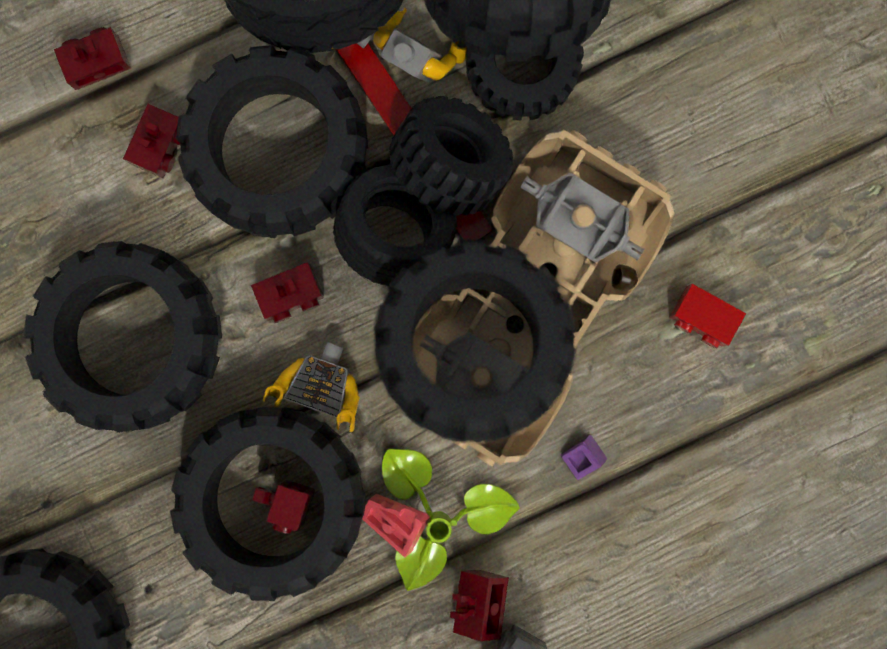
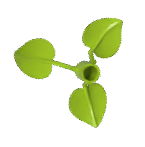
(486, 511)

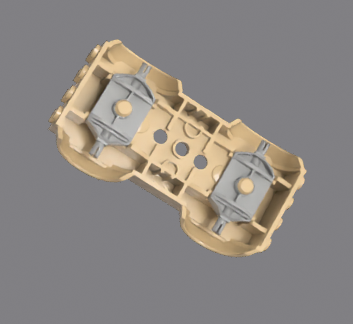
(560, 209)

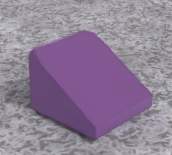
(584, 457)

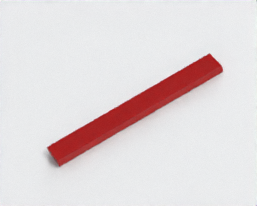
(393, 109)

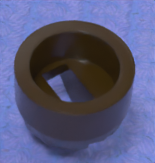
(624, 277)

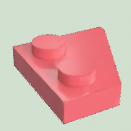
(395, 522)

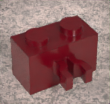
(92, 58)
(154, 142)
(288, 292)
(288, 505)
(480, 605)

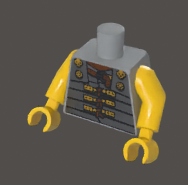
(412, 54)
(319, 386)

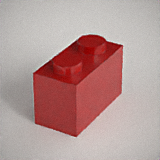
(707, 316)

